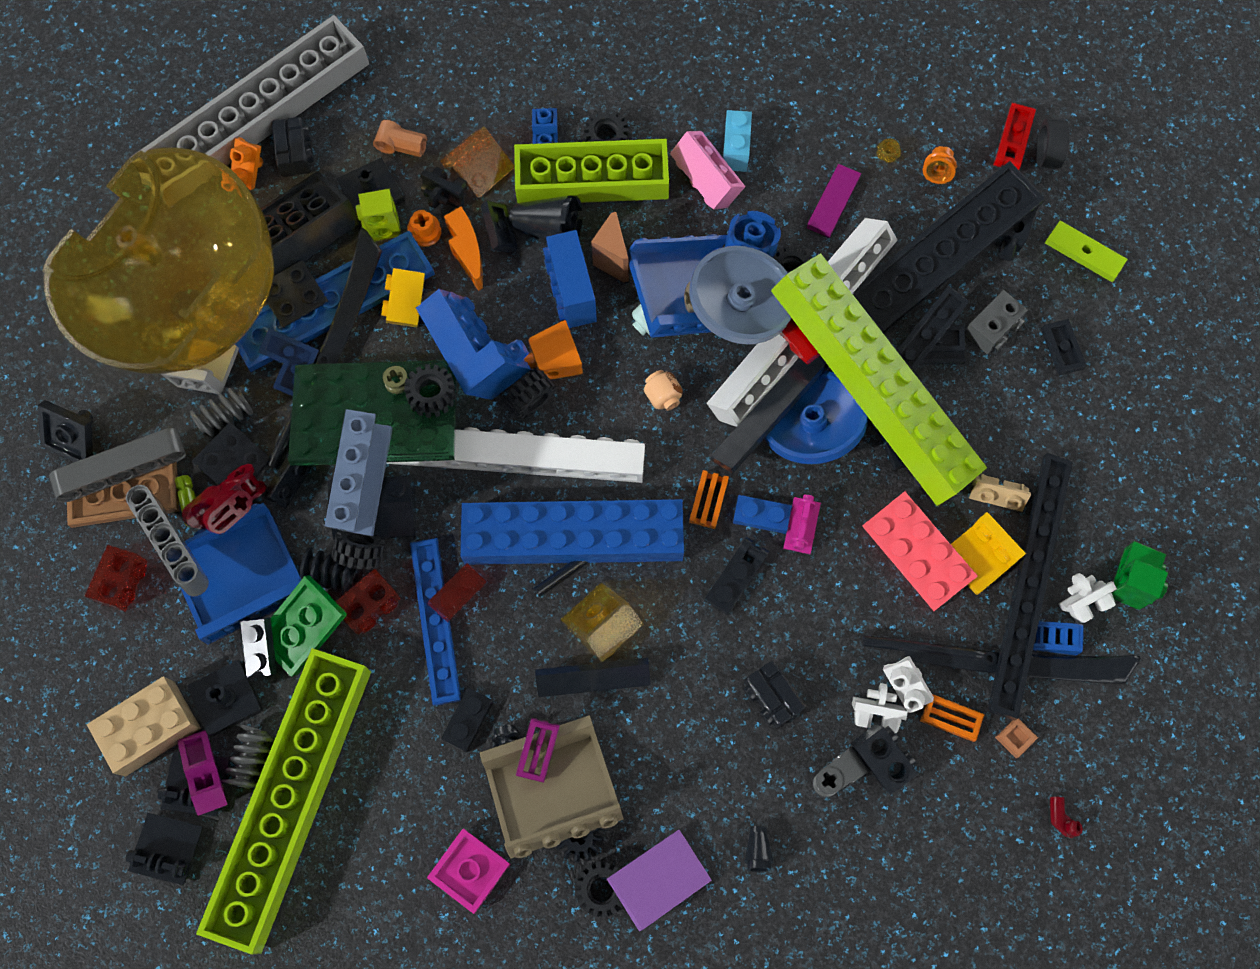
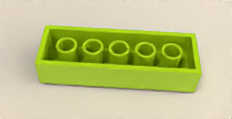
(593, 170)

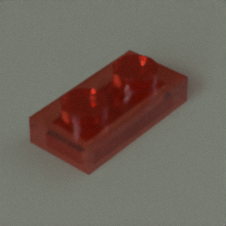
(457, 592)

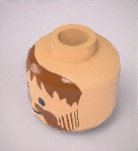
(663, 390)

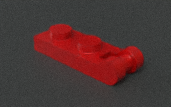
(1015, 135)

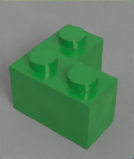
(1140, 576)

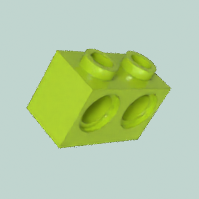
(379, 214)

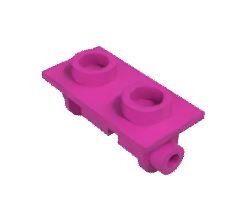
(802, 524)

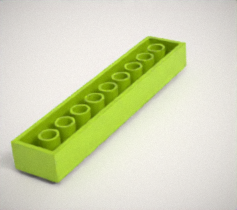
(878, 379)
(284, 803)

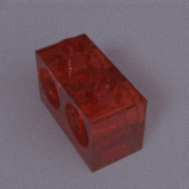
(109, 576)
(362, 596)

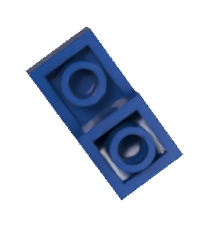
(544, 125)

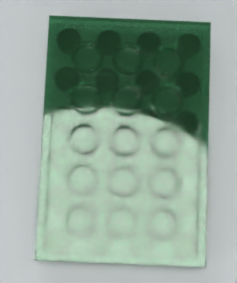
(326, 392)

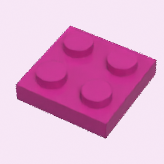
(468, 871)

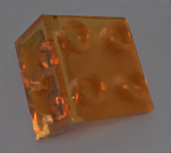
(479, 161)

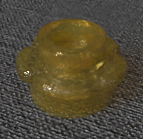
(888, 145)

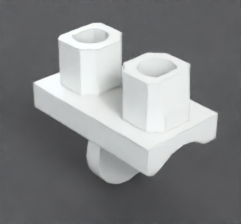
(1098, 593)
(908, 684)
(891, 713)

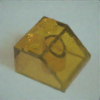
(602, 621)

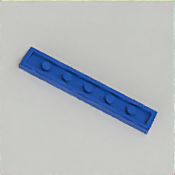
(435, 630)

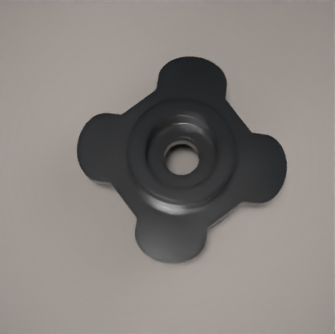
(504, 735)

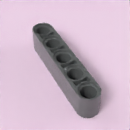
(117, 465)
(167, 540)

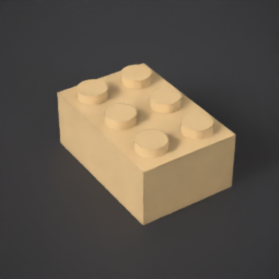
(143, 726)

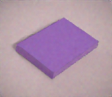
(659, 880)

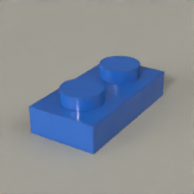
(762, 514)

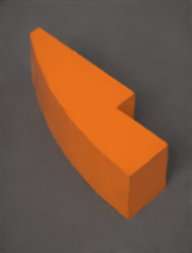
(465, 245)

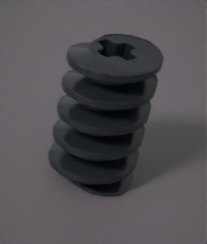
(328, 573)

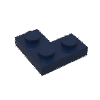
(288, 352)

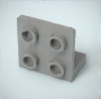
(206, 378)

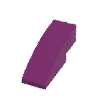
(201, 773)

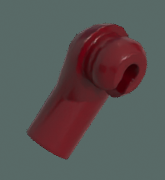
(1061, 821)

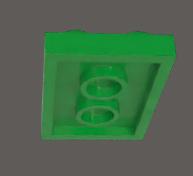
(303, 624)

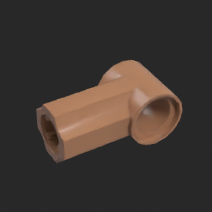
(393, 138)

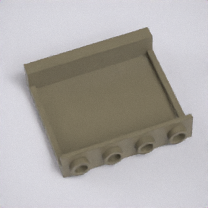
(568, 803)

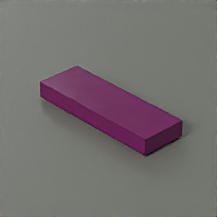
(833, 200)

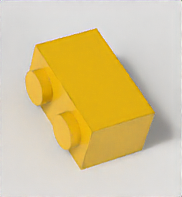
(404, 297)

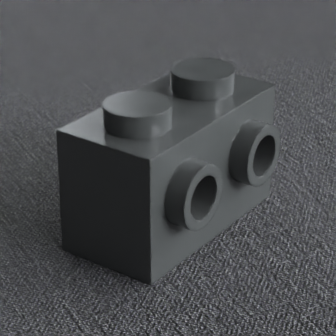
(995, 322)

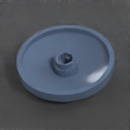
(735, 296)

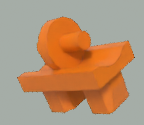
(246, 161)

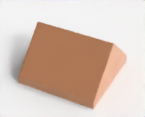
(609, 249)

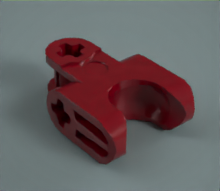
(224, 504)

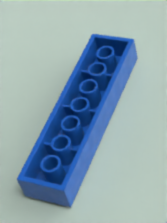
(572, 532)

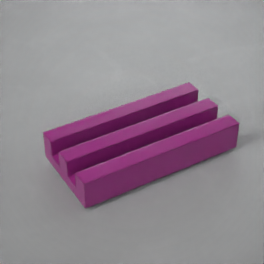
(543, 725)

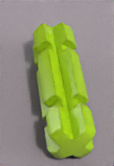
(185, 491)

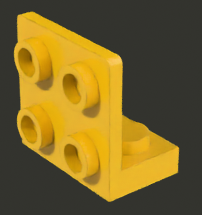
(987, 551)

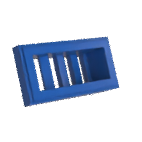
(1076, 642)

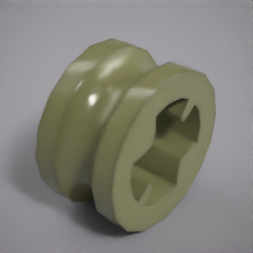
(392, 372)

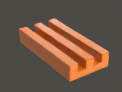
(713, 478)
(950, 728)

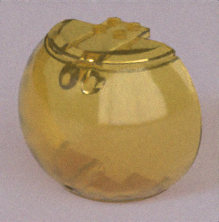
(167, 269)

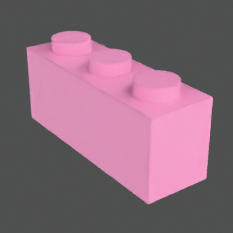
(707, 170)

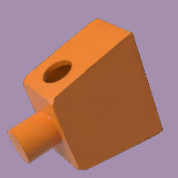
(554, 352)

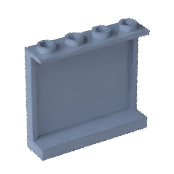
(358, 474)

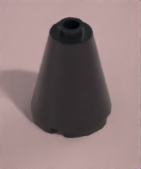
(547, 216)

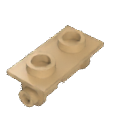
(1008, 495)

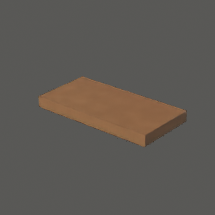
(111, 505)

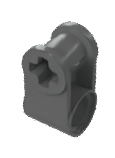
(843, 771)

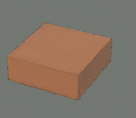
(1016, 737)

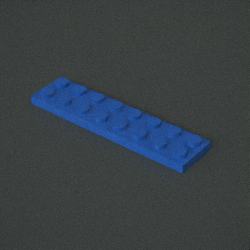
(397, 253)

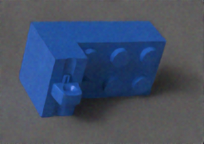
(478, 363)

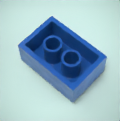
(570, 279)

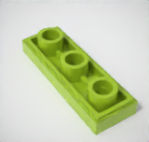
(1096, 256)

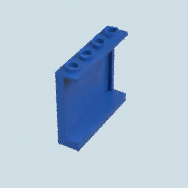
(661, 274)
(246, 573)

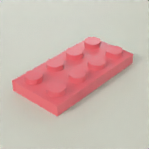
(919, 551)

